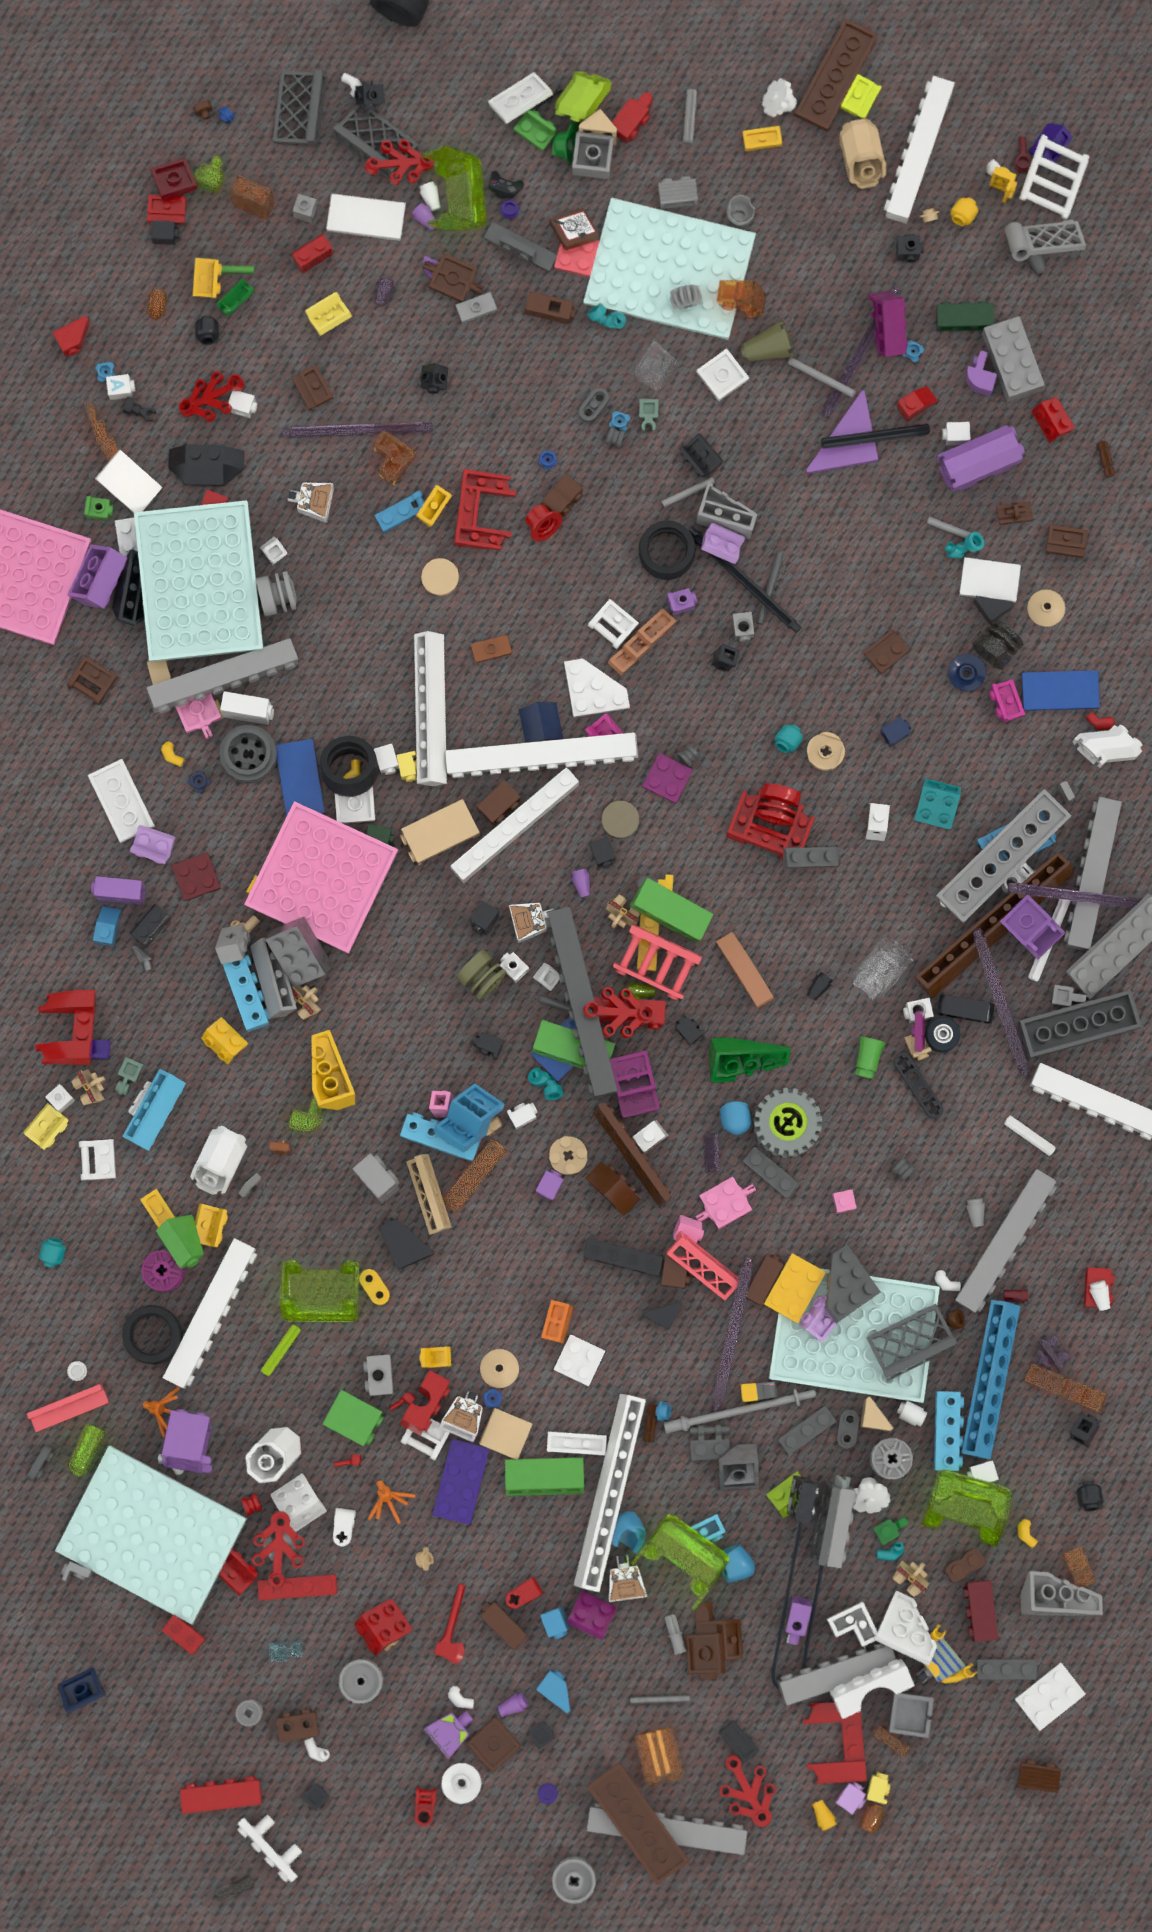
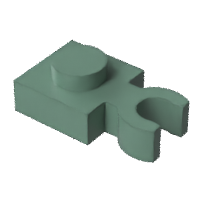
(648, 410)

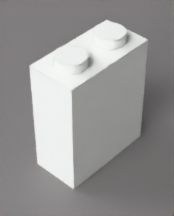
(246, 708)

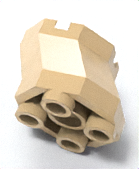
(862, 153)

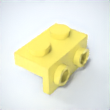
(328, 313)
(46, 1126)

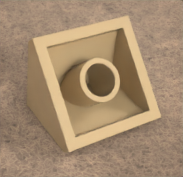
(598, 124)
(873, 1418)

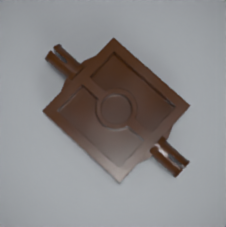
(452, 277)

